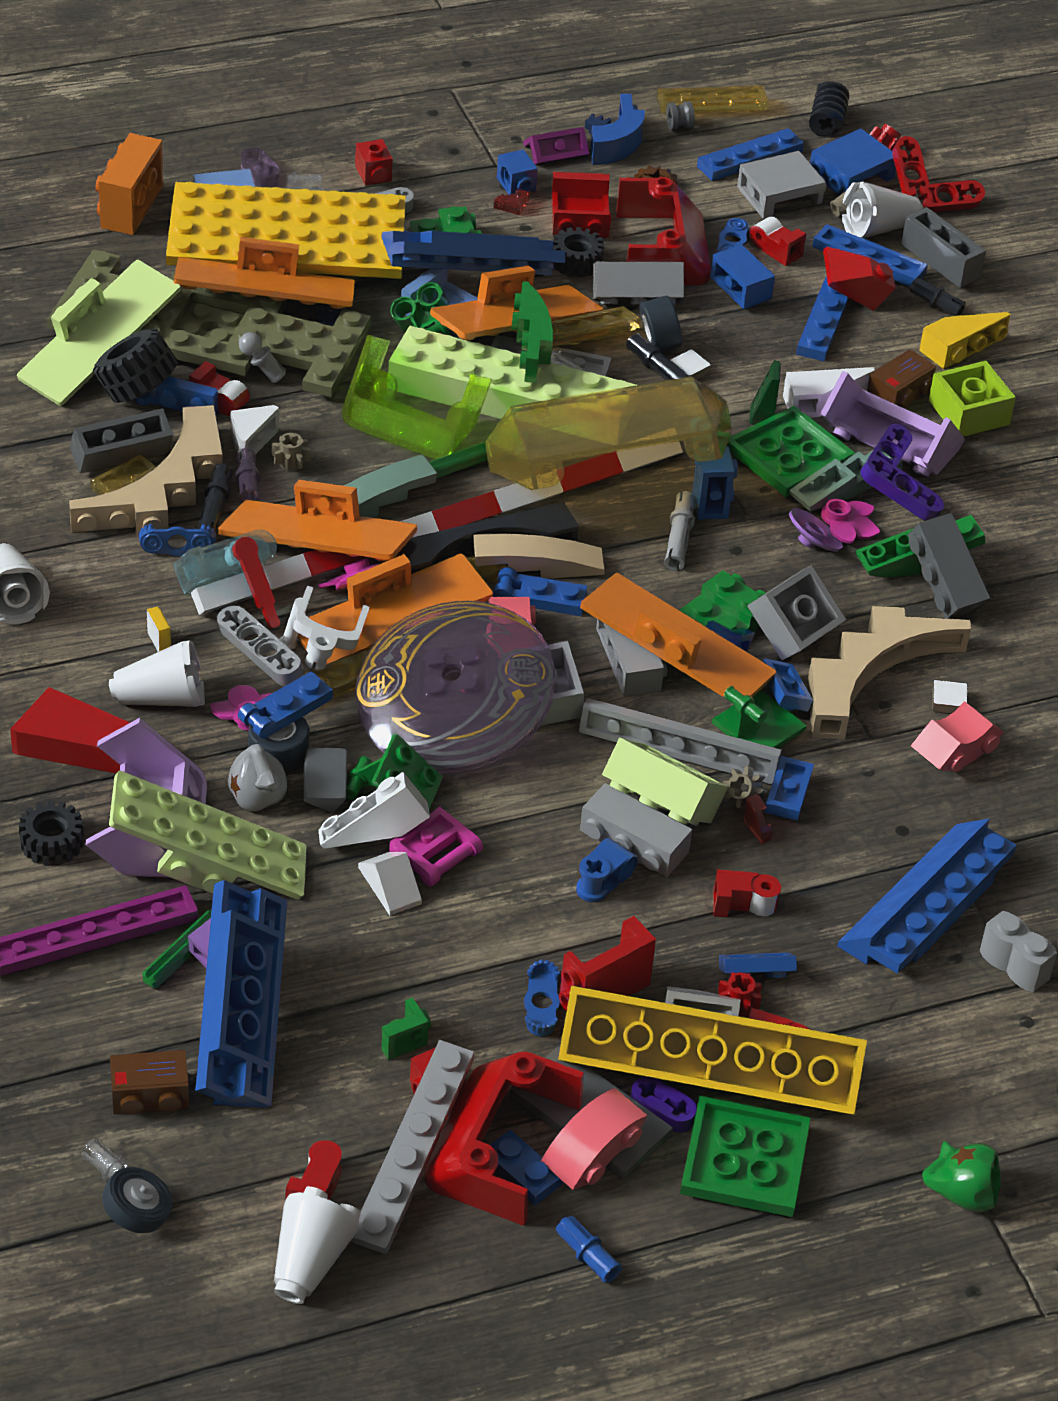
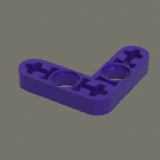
(885, 476)

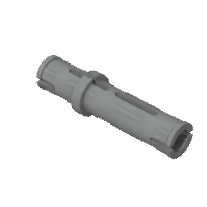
(682, 521)

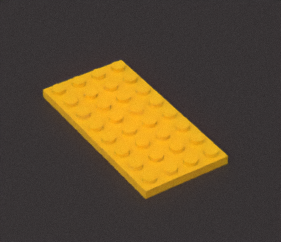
(333, 228)

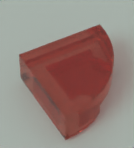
(512, 203)
(755, 820)

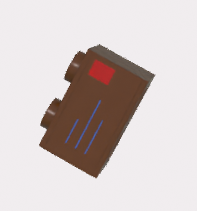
(902, 379)
(149, 1082)

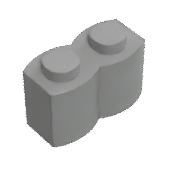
(1020, 953)

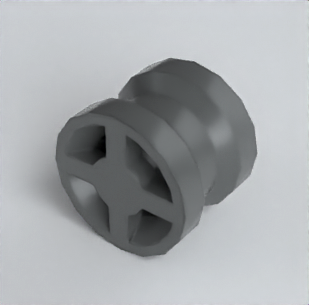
(680, 115)

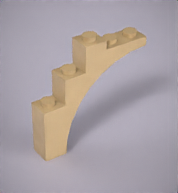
(164, 487)
(864, 655)

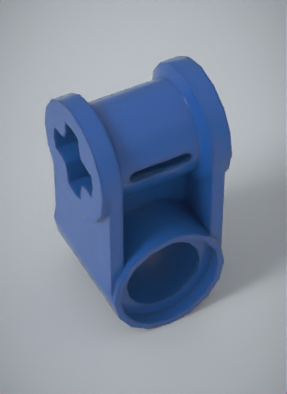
(604, 870)

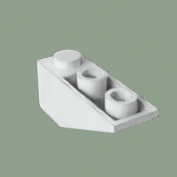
(812, 388)
(381, 815)

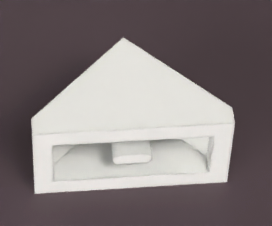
(254, 427)
(392, 881)

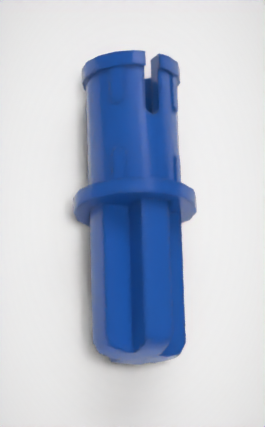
(588, 1249)

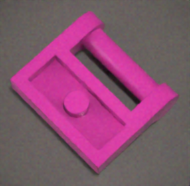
(431, 838)

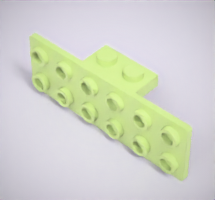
(93, 324)
(205, 841)

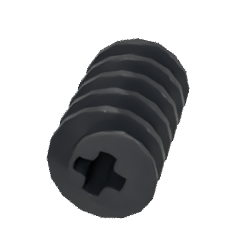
(829, 108)

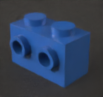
(742, 276)
(714, 487)

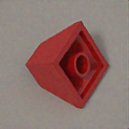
(858, 277)

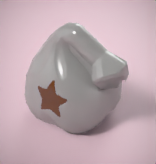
(257, 779)

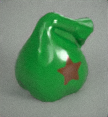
(966, 1176)

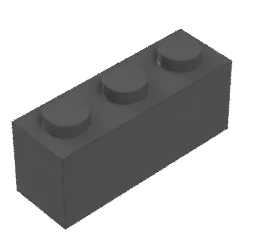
(943, 247)
(120, 440)
(948, 566)

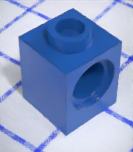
(516, 172)

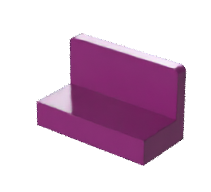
(558, 145)

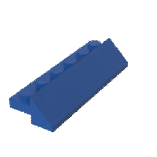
(470, 251)
(930, 897)
(241, 996)

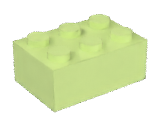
(664, 782)

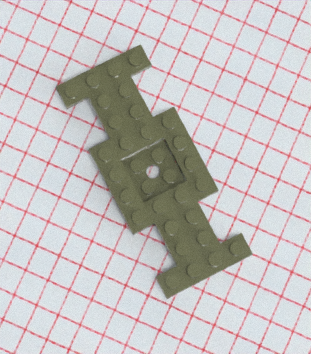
(292, 341)

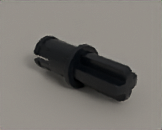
(937, 297)

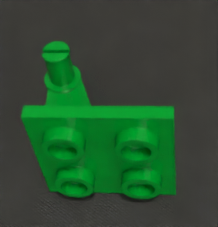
(757, 719)
(397, 758)

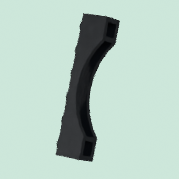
(435, 547)

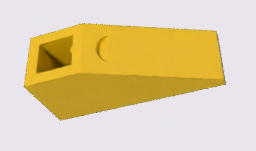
(960, 336)

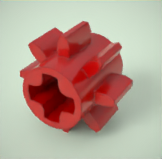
(886, 136)
(742, 987)

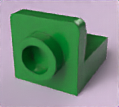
(406, 1033)

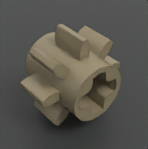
(291, 452)
(736, 781)

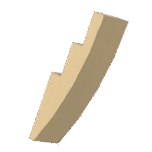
(533, 552)

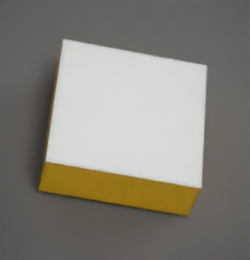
(158, 629)

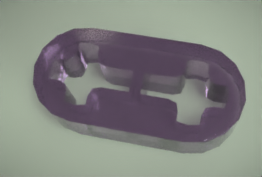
(262, 167)

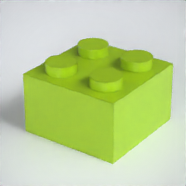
(972, 398)

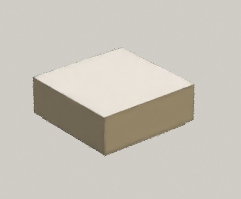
(692, 364)
(948, 696)

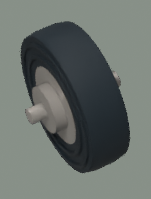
(137, 1200)

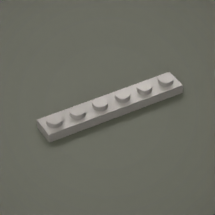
(678, 739)
(413, 1146)

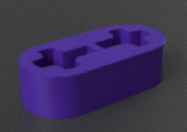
(665, 1102)

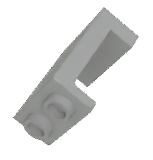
(779, 180)

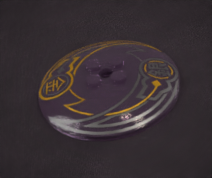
(465, 721)

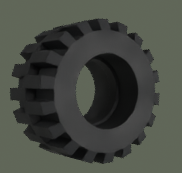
(135, 365)

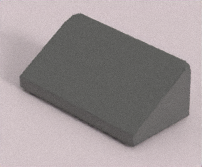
(325, 777)

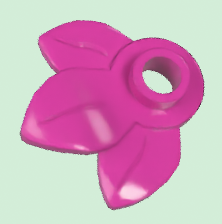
(849, 520)
(351, 569)
(237, 698)

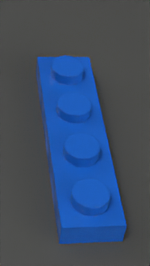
(728, 160)
(904, 268)
(822, 323)

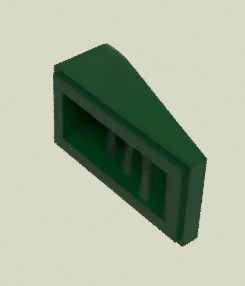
(765, 400)

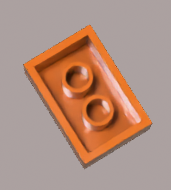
(130, 183)

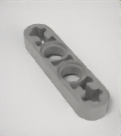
(264, 642)

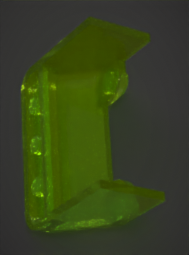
(373, 409)

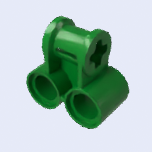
(420, 309)

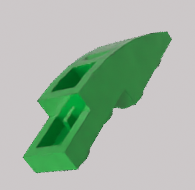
(533, 330)
(896, 559)

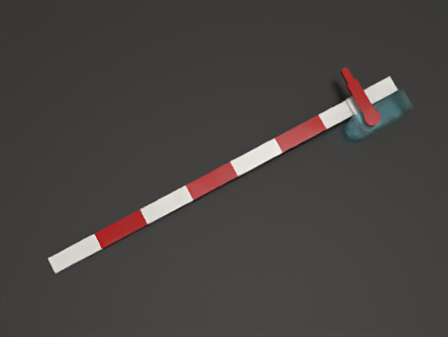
(236, 568)

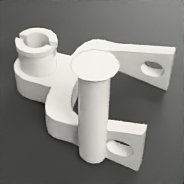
(321, 638)

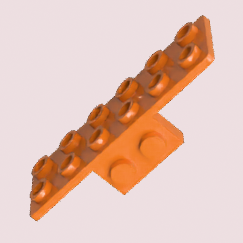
(265, 270)
(495, 304)
(322, 520)
(397, 593)
(676, 637)

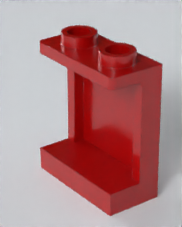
(581, 202)
(617, 971)

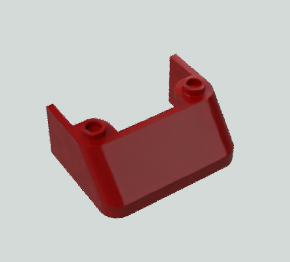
(684, 243)
(466, 1166)

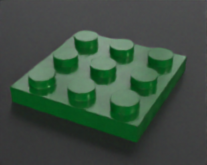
(787, 448)
(745, 1156)

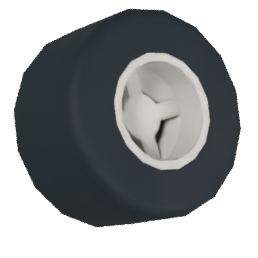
(661, 323)
(286, 744)

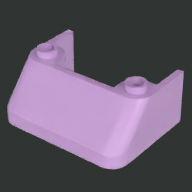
(866, 418)
(153, 759)

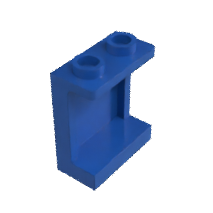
(852, 160)

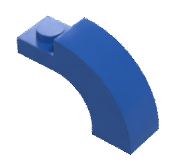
(620, 138)

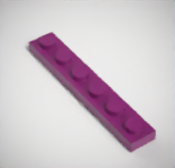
(96, 929)

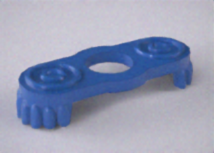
(735, 227)
(156, 540)
(542, 981)

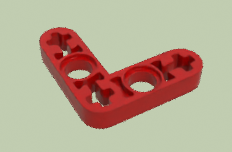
(927, 191)

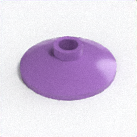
(814, 531)

